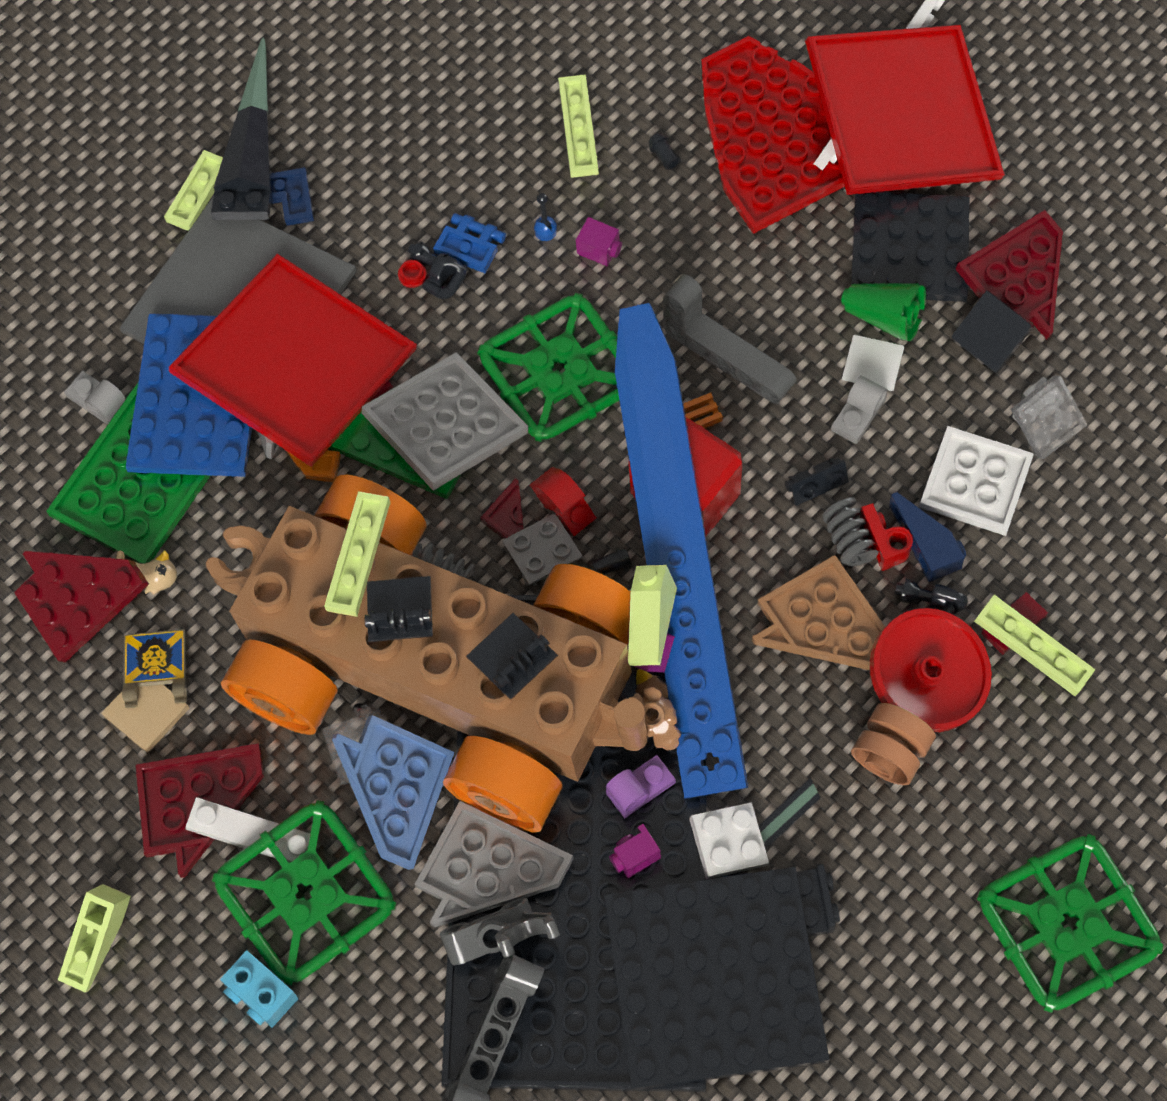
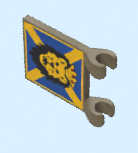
(152, 661)

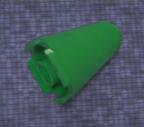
(887, 306)

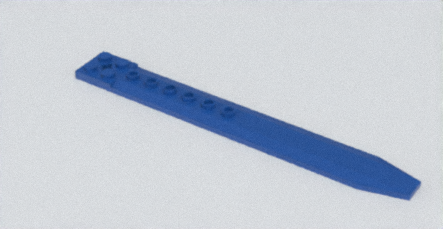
(676, 537)

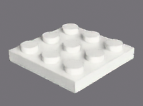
(976, 480)

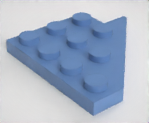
(395, 785)

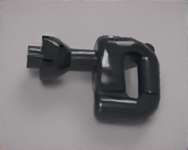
(441, 268)
(940, 598)

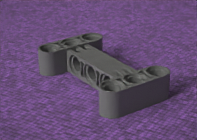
(516, 981)

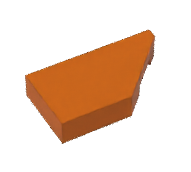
(323, 470)

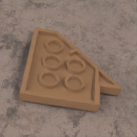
(821, 617)

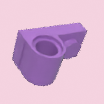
(636, 788)

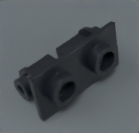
(825, 478)

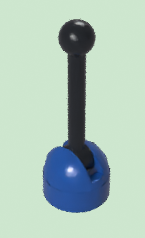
(544, 222)

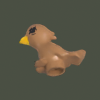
(659, 711)

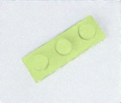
(195, 192)

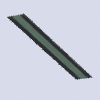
(787, 814)

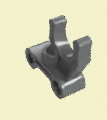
(513, 921)

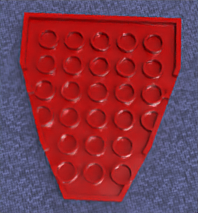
(766, 132)

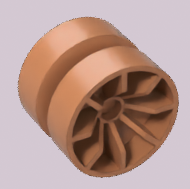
(893, 744)

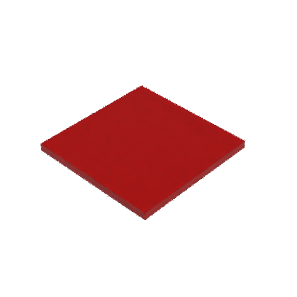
(904, 109)
(293, 359)

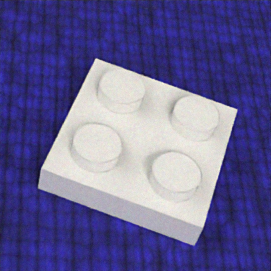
(729, 840)

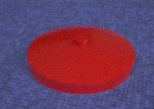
(931, 667)

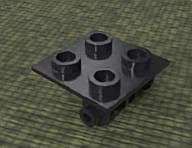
(399, 609)
(512, 655)

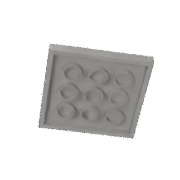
(444, 420)

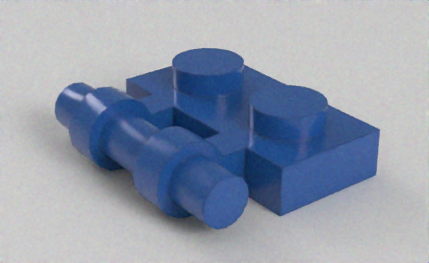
(468, 249)

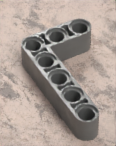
(720, 346)

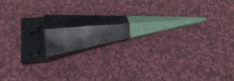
(244, 176)

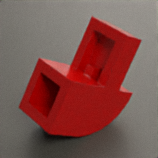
(564, 497)

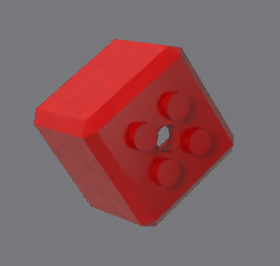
(716, 472)

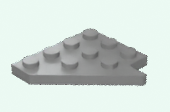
(487, 865)

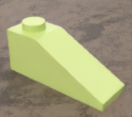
(650, 613)
(93, 935)

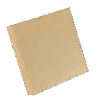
(150, 719)

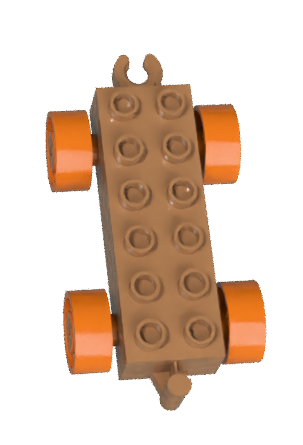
(510, 742)

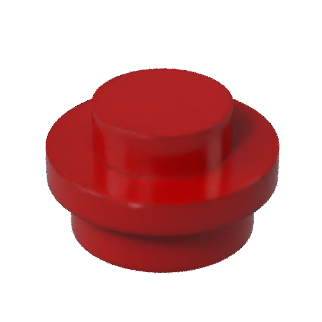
(412, 274)

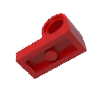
(887, 556)

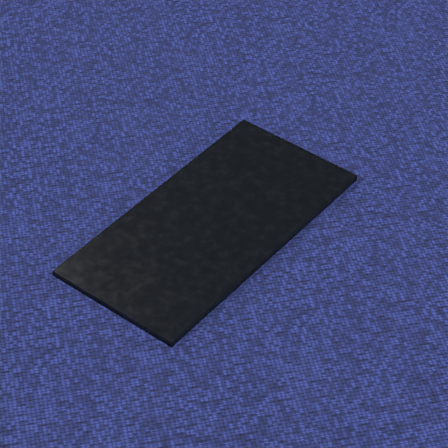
(573, 1022)

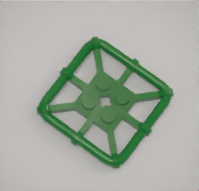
(541, 360)
(300, 913)
(1062, 942)

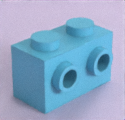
(259, 989)

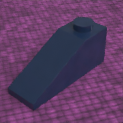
(932, 542)

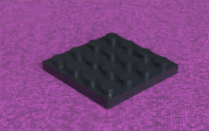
(911, 241)

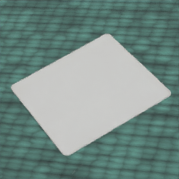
(873, 360)

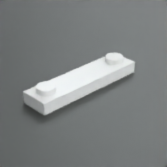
(242, 828)

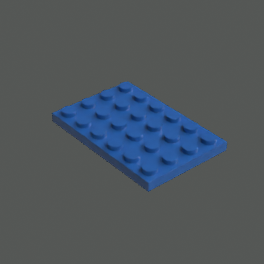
(173, 423)

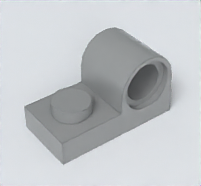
(96, 397)
(861, 408)

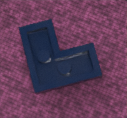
(293, 191)

